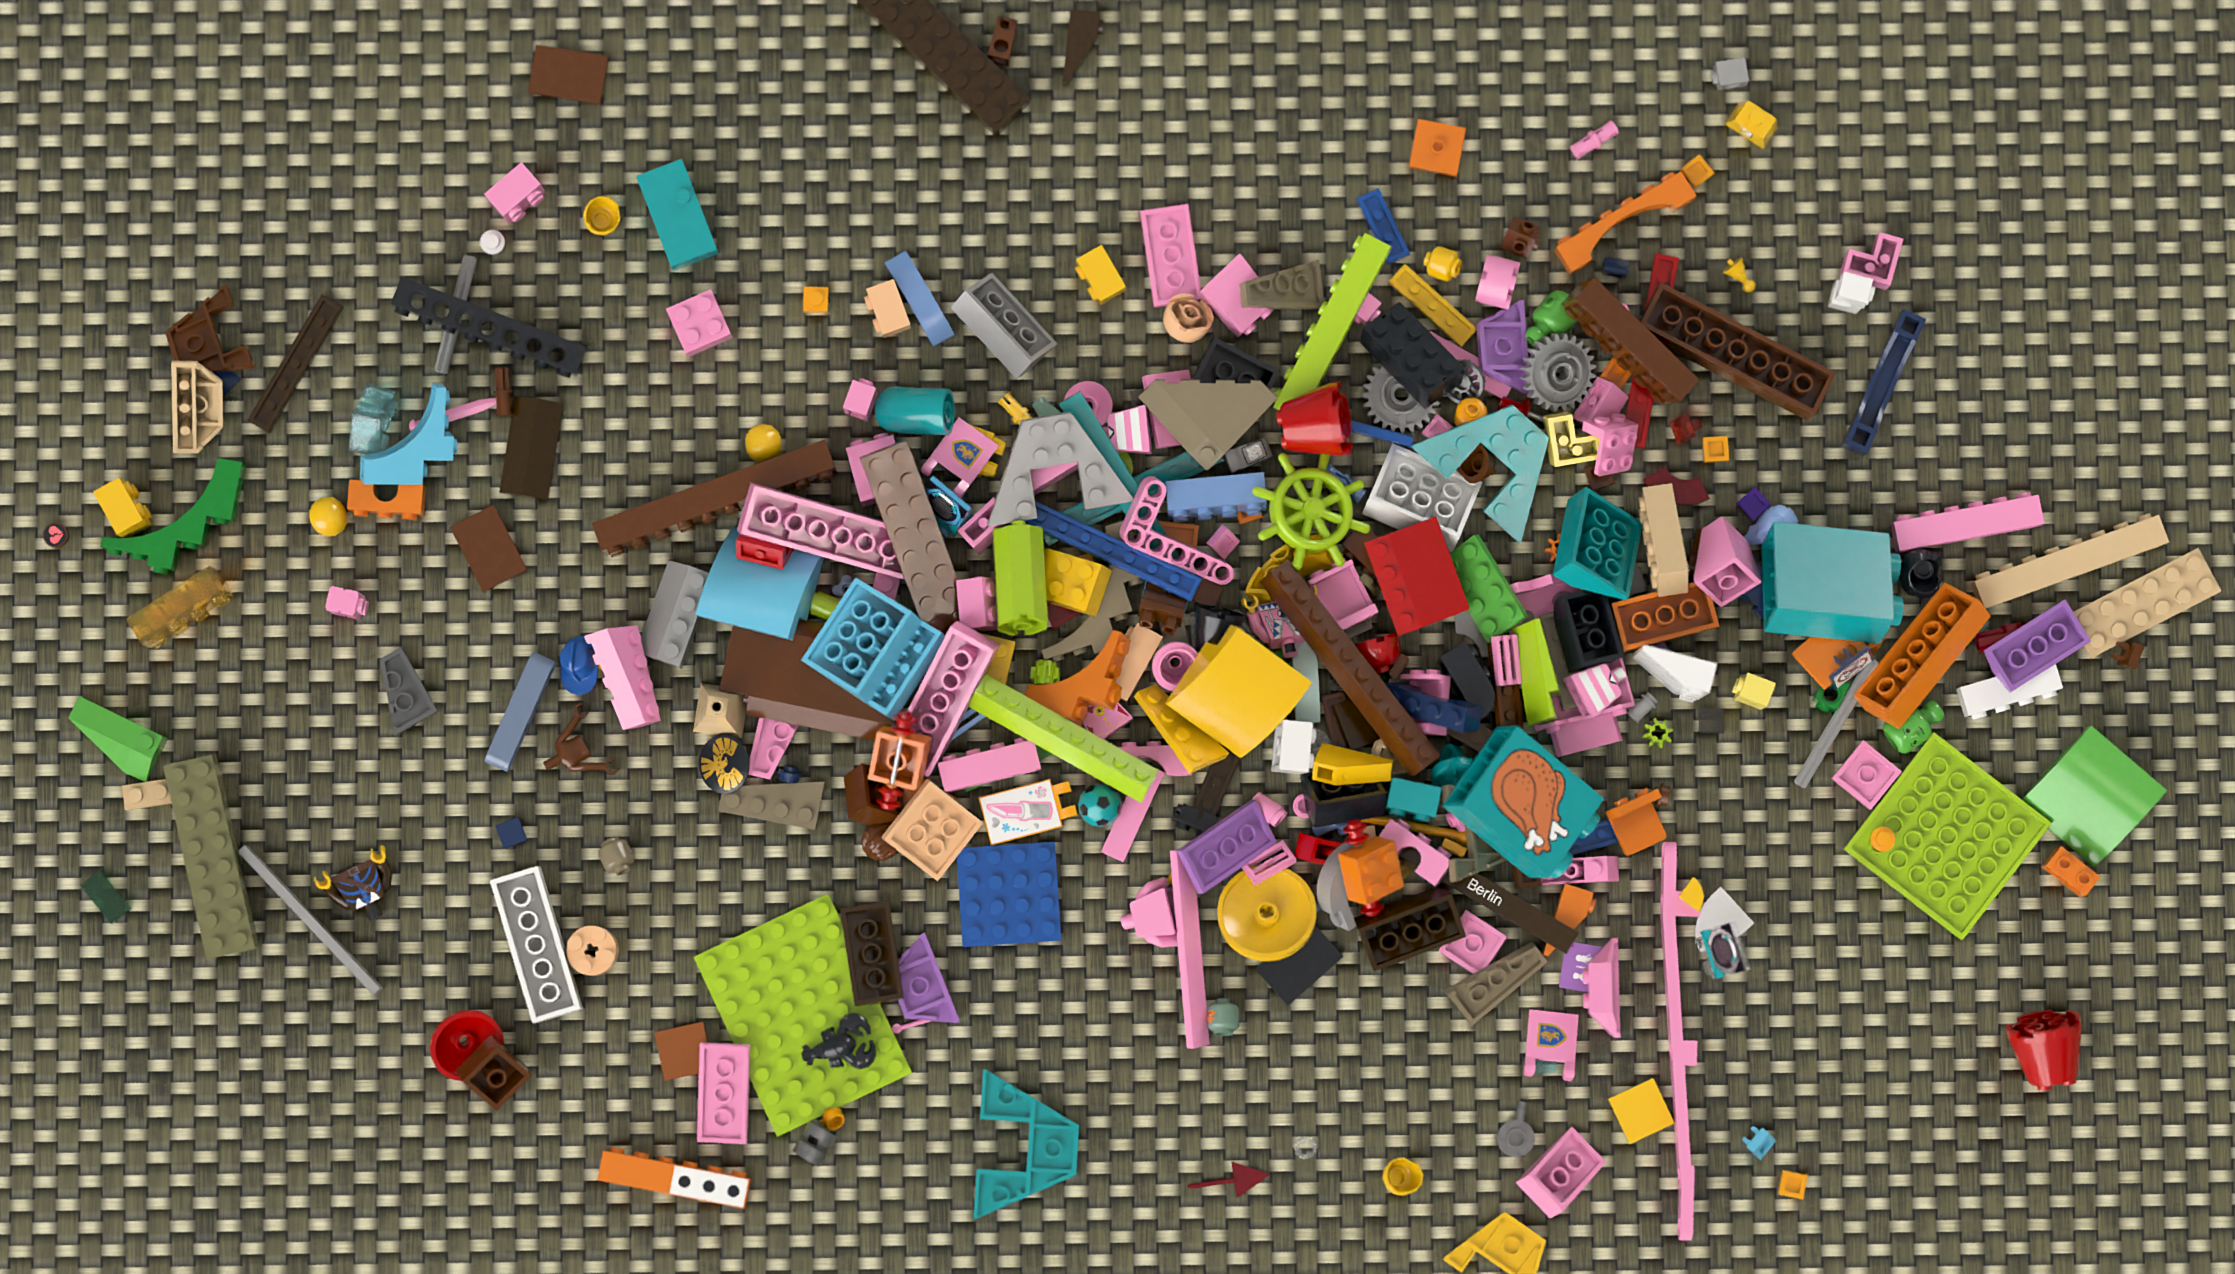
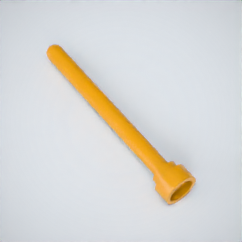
(1460, 837)

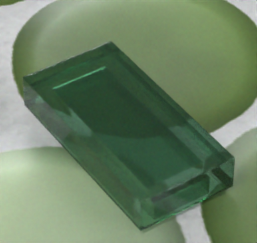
(106, 897)

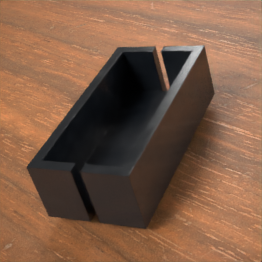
(1412, 355)

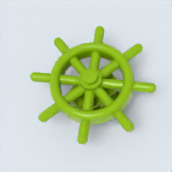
(1297, 516)

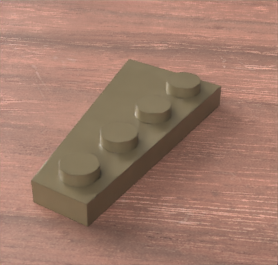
(779, 803)
(1492, 984)

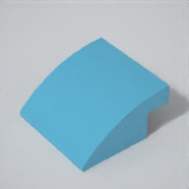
(757, 594)
(874, 648)

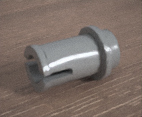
(1642, 707)

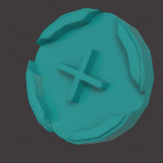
(1449, 769)

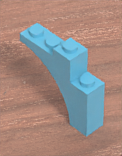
(427, 441)

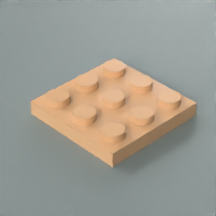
(932, 830)

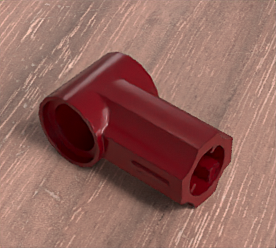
(1987, 638)

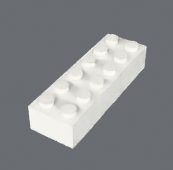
(536, 944)

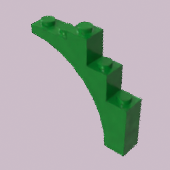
(162, 547)

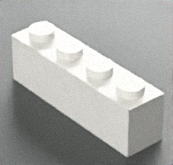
(1992, 694)

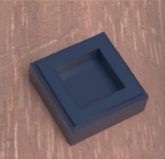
(511, 833)

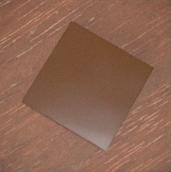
(680, 1050)

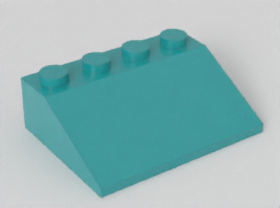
(1597, 546)

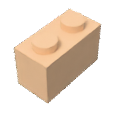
(888, 308)

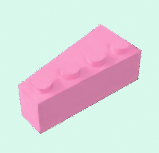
(626, 675)

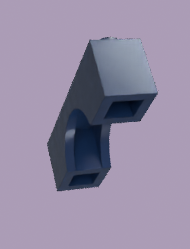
(1440, 711)

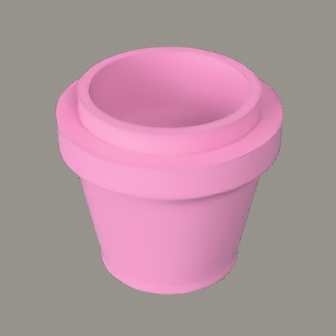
(1167, 674)

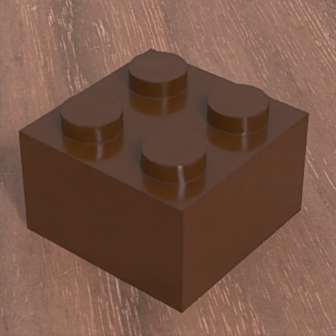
(493, 1072)

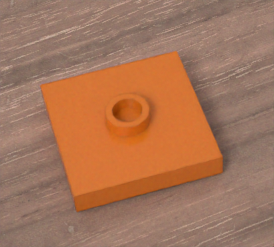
(1437, 147)

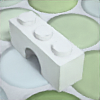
(1851, 293)

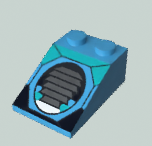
(947, 507)

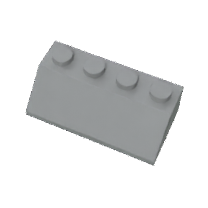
(1003, 325)
(672, 614)

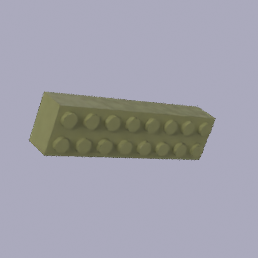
(211, 856)

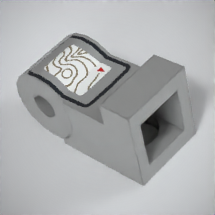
(1247, 455)

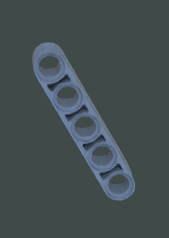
(520, 711)

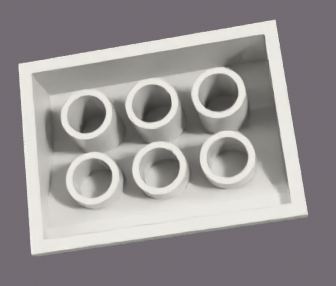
(1414, 491)
(1679, 673)

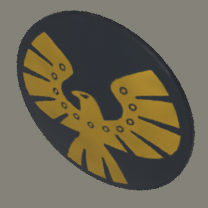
(724, 764)

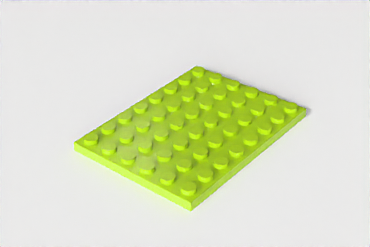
(780, 993)

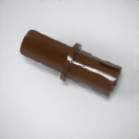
(503, 391)

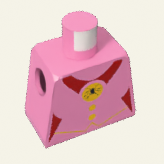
(1104, 721)

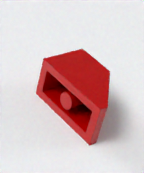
(1315, 848)

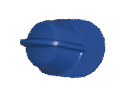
(578, 667)

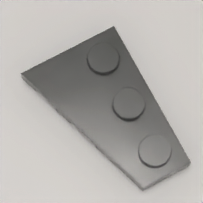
(405, 692)

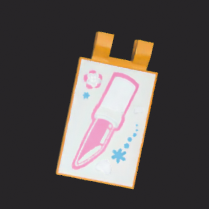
(1025, 811)

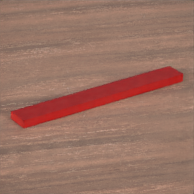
(1640, 399)

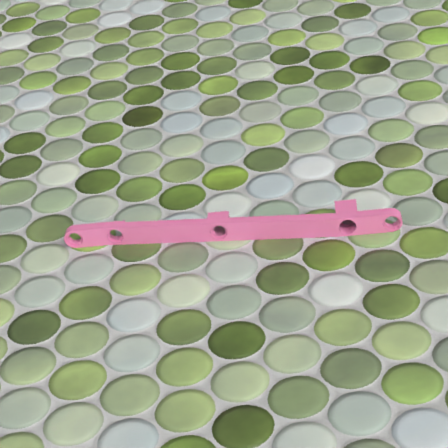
(1681, 1052)

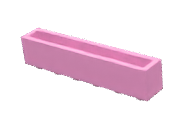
(1967, 523)

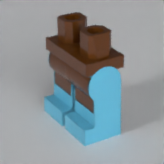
(1161, 607)

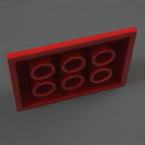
(1417, 576)

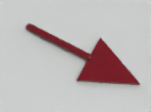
(1244, 1179)

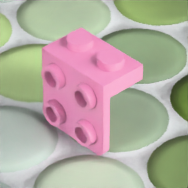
(1615, 444)

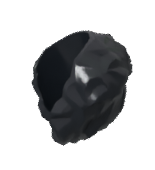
(1920, 573)

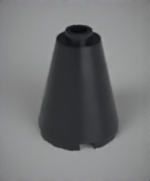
(1213, 623)

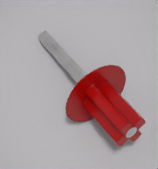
(1523, 407)

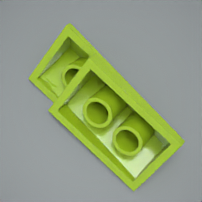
(1537, 673)

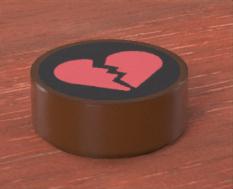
(55, 535)

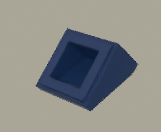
(1615, 267)

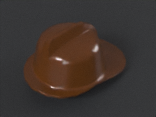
(1478, 465)

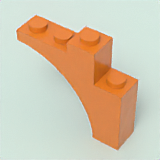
(1090, 686)

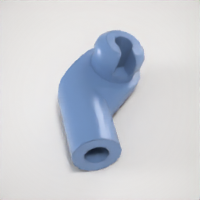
(1319, 831)

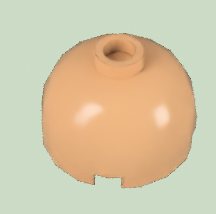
(1187, 318)

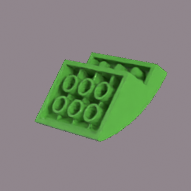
(2093, 795)

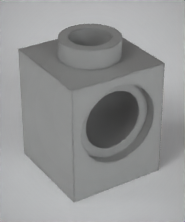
(1730, 73)

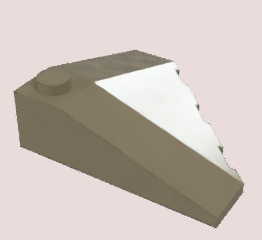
(1207, 415)

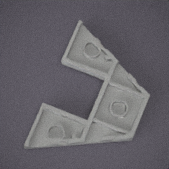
(1048, 443)

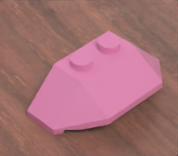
(1603, 988)

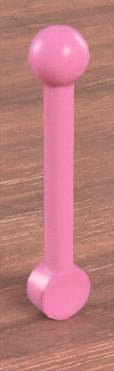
(896, 1028)

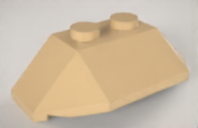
(195, 406)

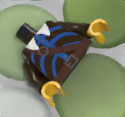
(361, 885)

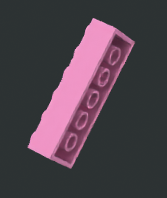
(950, 687)

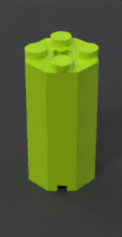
(1020, 578)

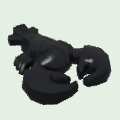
(842, 1045)

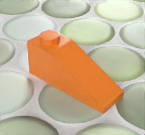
(1571, 909)

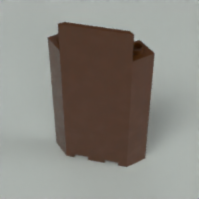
(790, 691)

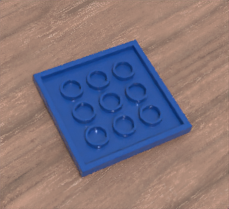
(1008, 894)

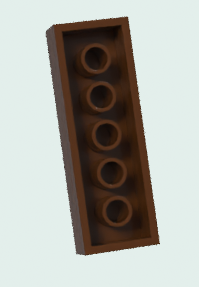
(1629, 342)

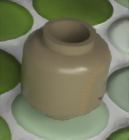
(616, 856)

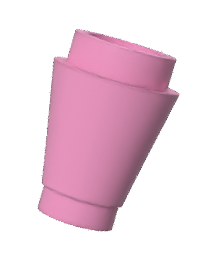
(1272, 810)

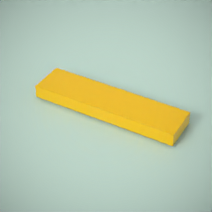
(1432, 305)

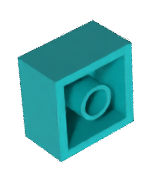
(1412, 799)

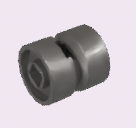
(808, 1150)

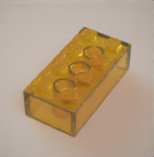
(180, 607)

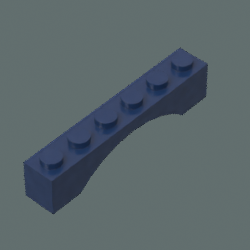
(1882, 382)

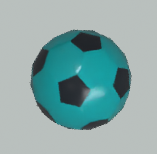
(1100, 805)

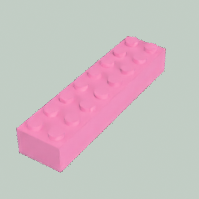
(818, 529)

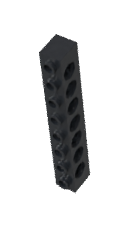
(409, 289)

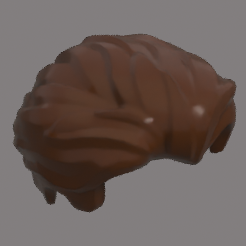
(874, 845)

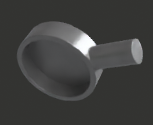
(1516, 1136)

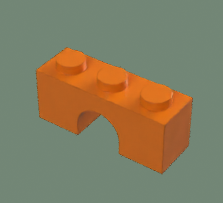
(408, 501)

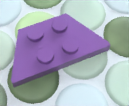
(1504, 345)
(924, 986)

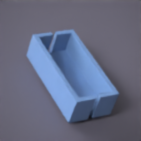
(1214, 497)

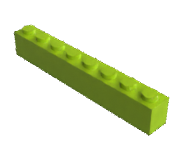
(1335, 318)
(1063, 738)

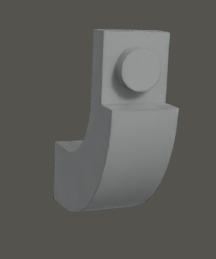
(1332, 891)

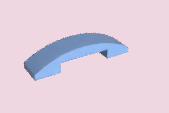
(919, 298)

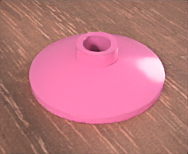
(1097, 396)

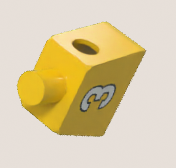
(1752, 123)

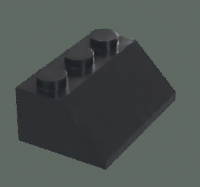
(1339, 804)

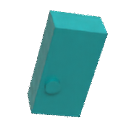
(677, 215)

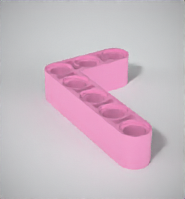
(1167, 544)

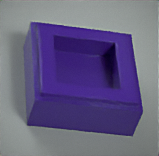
(1753, 504)

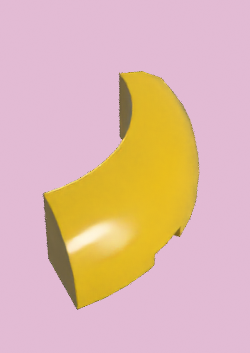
(1312, 563)

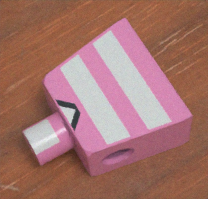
(1130, 430)
(1594, 688)

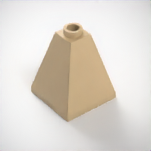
(728, 720)

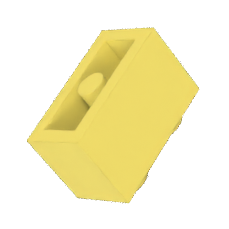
(1753, 690)

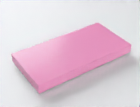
(1170, 253)
(723, 1093)

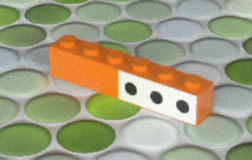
(673, 1178)

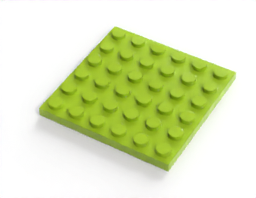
(1953, 836)

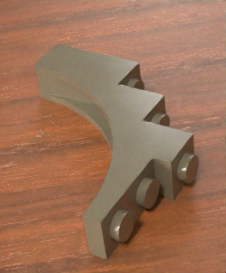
(1114, 605)

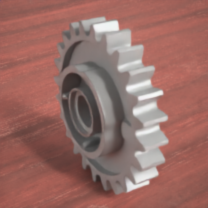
(1541, 369)
(1388, 409)

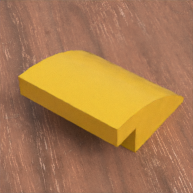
(1237, 691)

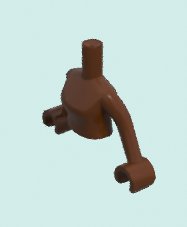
(573, 751)

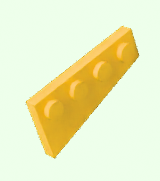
(1186, 740)

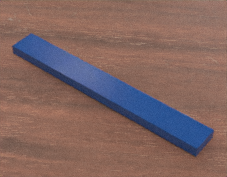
(1115, 552)

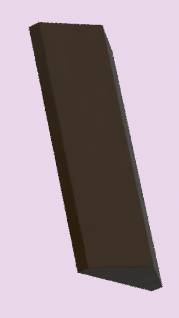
(531, 448)
(872, 953)

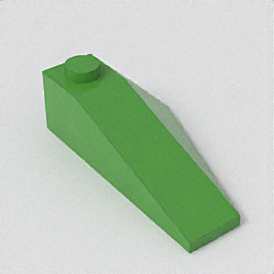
(122, 740)

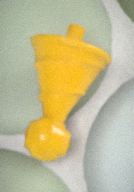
(1737, 271)

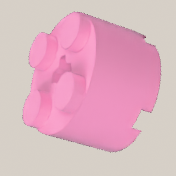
(1497, 281)

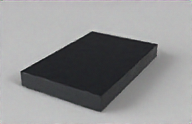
(1296, 973)

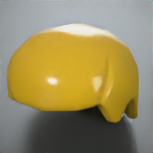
(601, 215)
(763, 443)
(328, 516)
(1402, 1176)

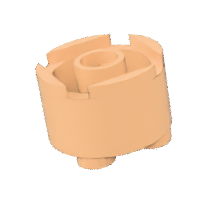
(580, 943)

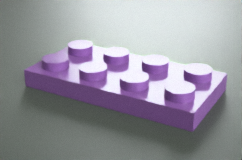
(1226, 846)

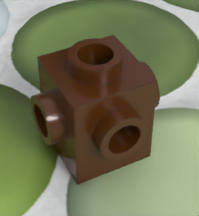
(1521, 237)

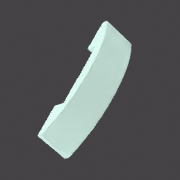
(1306, 664)

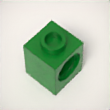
(1825, 705)

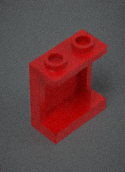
(762, 551)

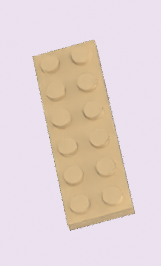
(2146, 602)

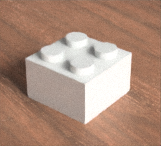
(1293, 747)

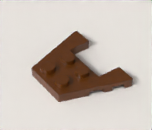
(197, 339)

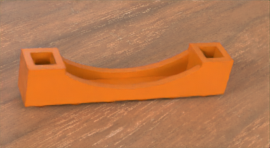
(1670, 194)

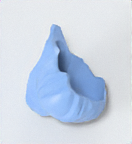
(1758, 531)

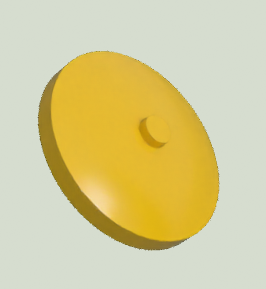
(1267, 918)

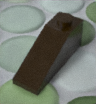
(1081, 38)

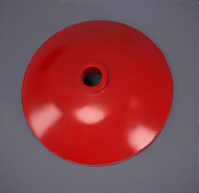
(445, 1043)

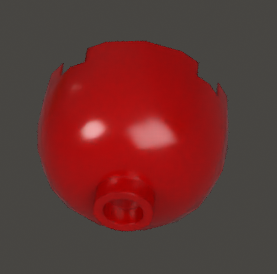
(1381, 651)

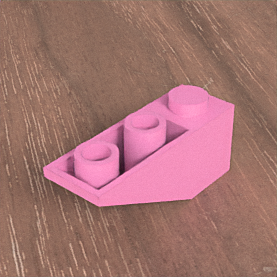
(1588, 871)

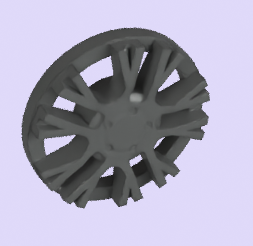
(1468, 383)

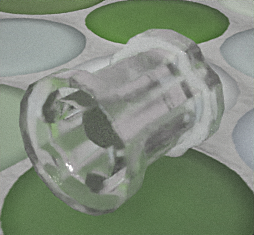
(1312, 1143)

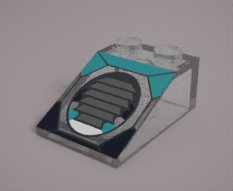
(1722, 950)

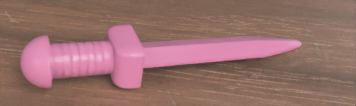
(463, 410)

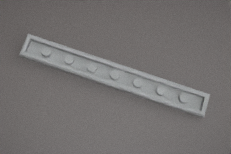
(310, 920)

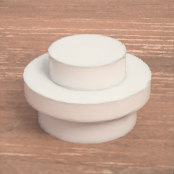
(492, 242)

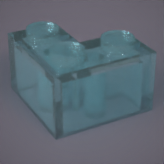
(372, 420)

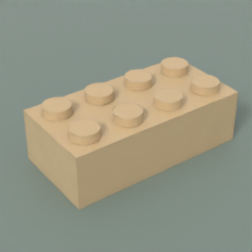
(1663, 540)

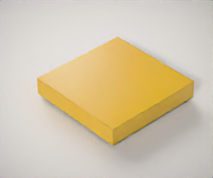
(1641, 1111)

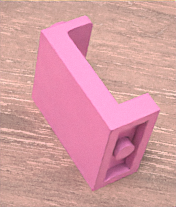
(1343, 594)
(1432, 684)

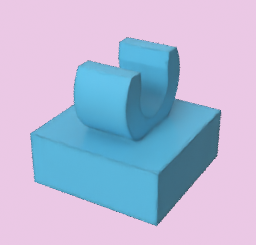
(1760, 1143)

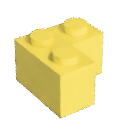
(1564, 445)

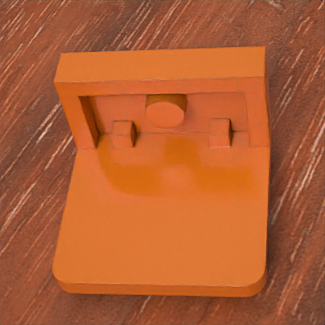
(1637, 822)

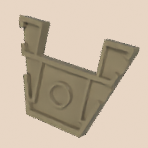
(1479, 852)

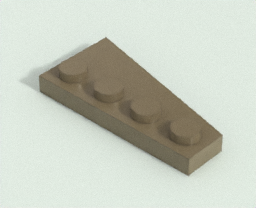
(1286, 289)

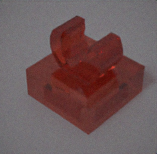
(1684, 428)

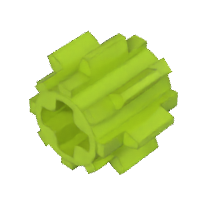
(1045, 672)
(1653, 739)

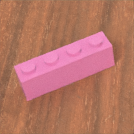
(988, 766)

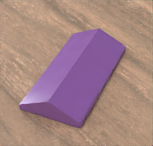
(2036, 646)

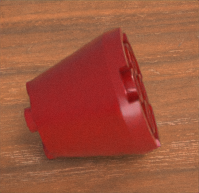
(1317, 422)
(2047, 1047)

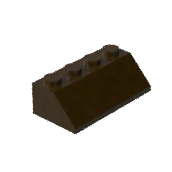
(1410, 927)

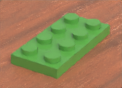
(1487, 591)

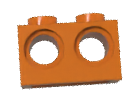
(2070, 871)

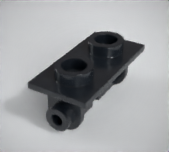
(1188, 819)

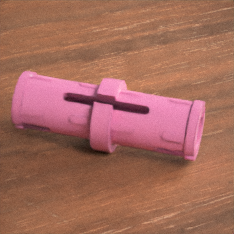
(1594, 139)

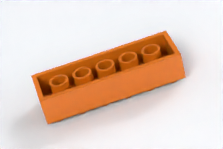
(1922, 655)

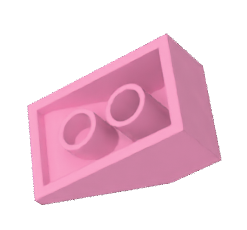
(1561, 1173)

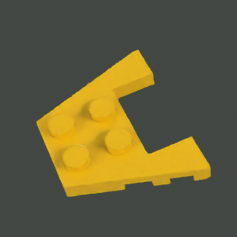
(1505, 1244)

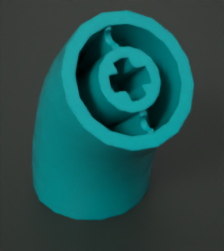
(916, 410)

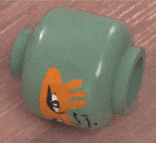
(1223, 1017)

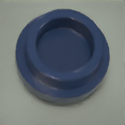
(790, 774)

